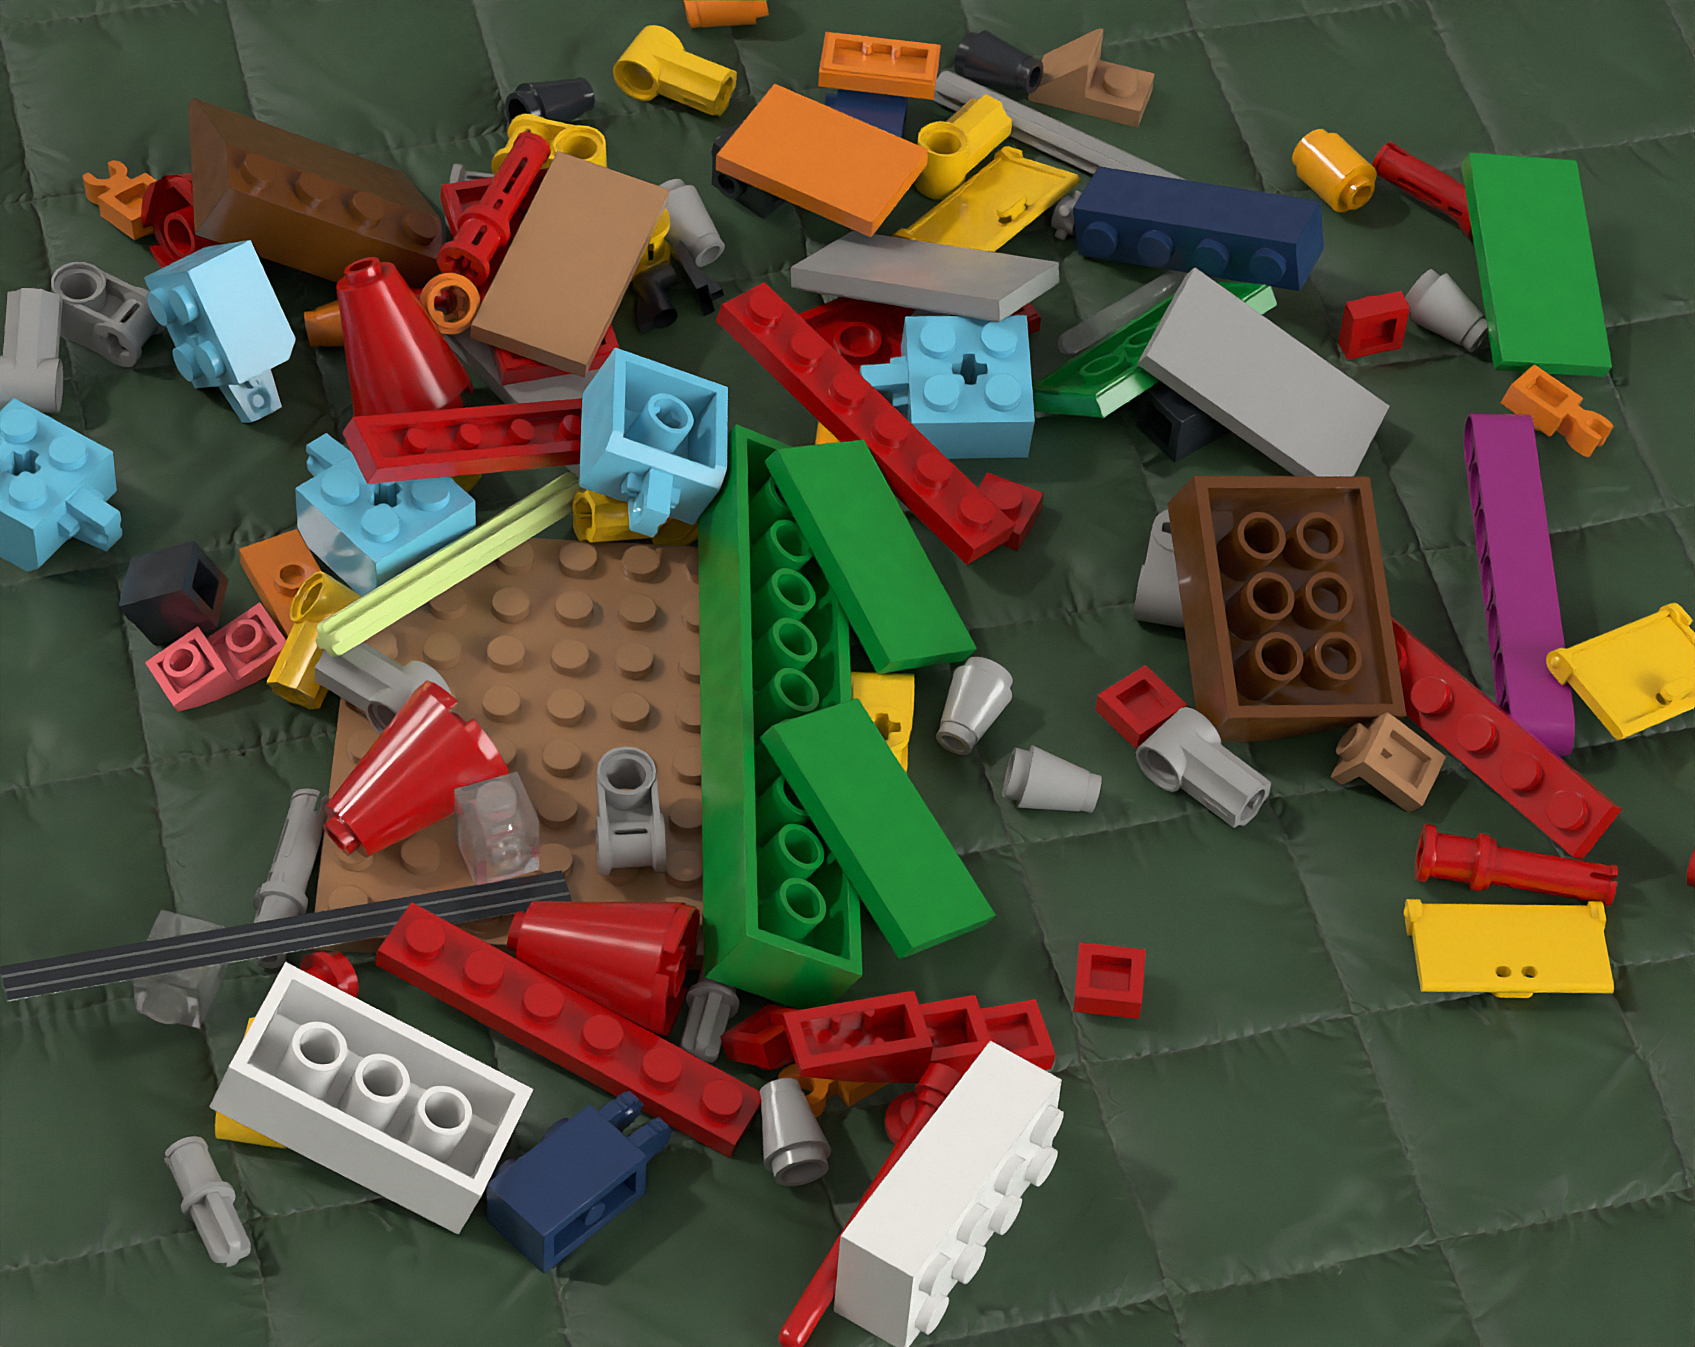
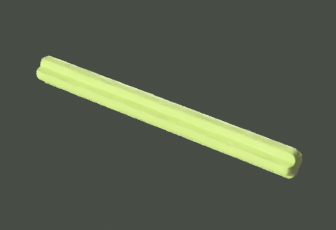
(447, 566)

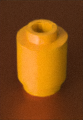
(1334, 170)

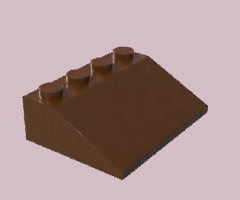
(305, 199)
(1284, 604)

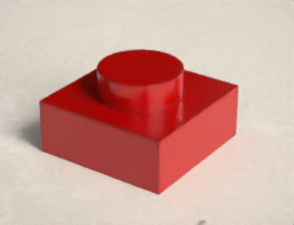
(1373, 325)
(1017, 502)
(1138, 705)
(1109, 980)
(760, 1039)

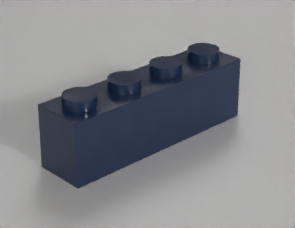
(1199, 226)

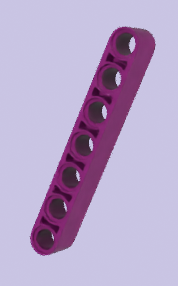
(1517, 574)

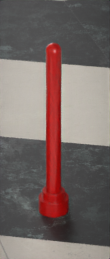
(931, 1092)

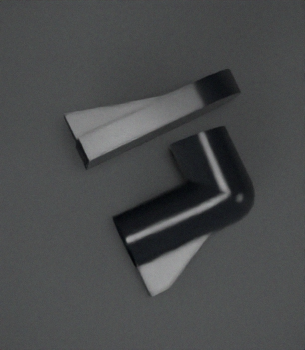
(650, 286)

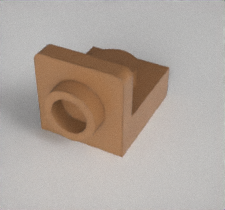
(1390, 760)

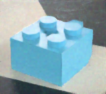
(224, 324)
(963, 384)
(653, 439)
(51, 488)
(375, 528)

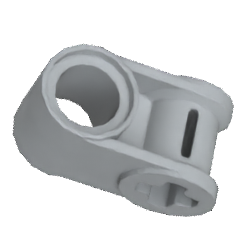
(103, 312)
(1158, 586)
(628, 822)

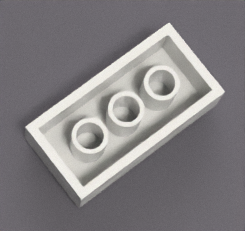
(371, 1098)
(948, 1197)

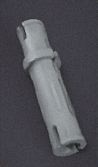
(291, 868)

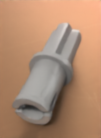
(709, 1012)
(207, 1200)

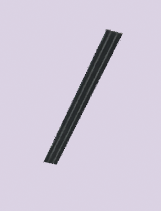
(273, 936)

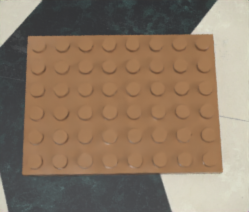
(558, 664)

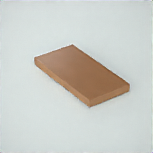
(570, 264)

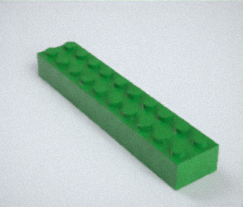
(770, 651)

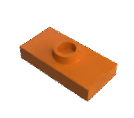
(879, 65)
(277, 572)

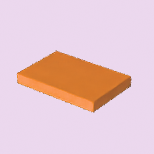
(822, 160)

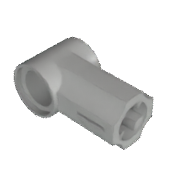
(31, 350)
(374, 681)
(1190, 757)

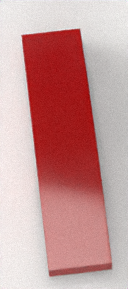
(898, 1038)

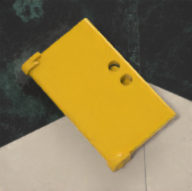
(993, 203)
(1633, 672)
(1474, 943)

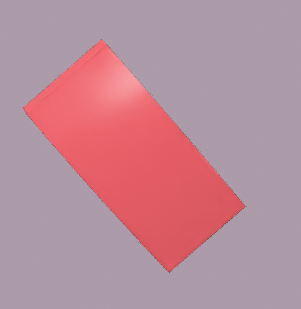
(210, 668)

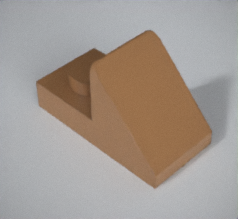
(1086, 85)

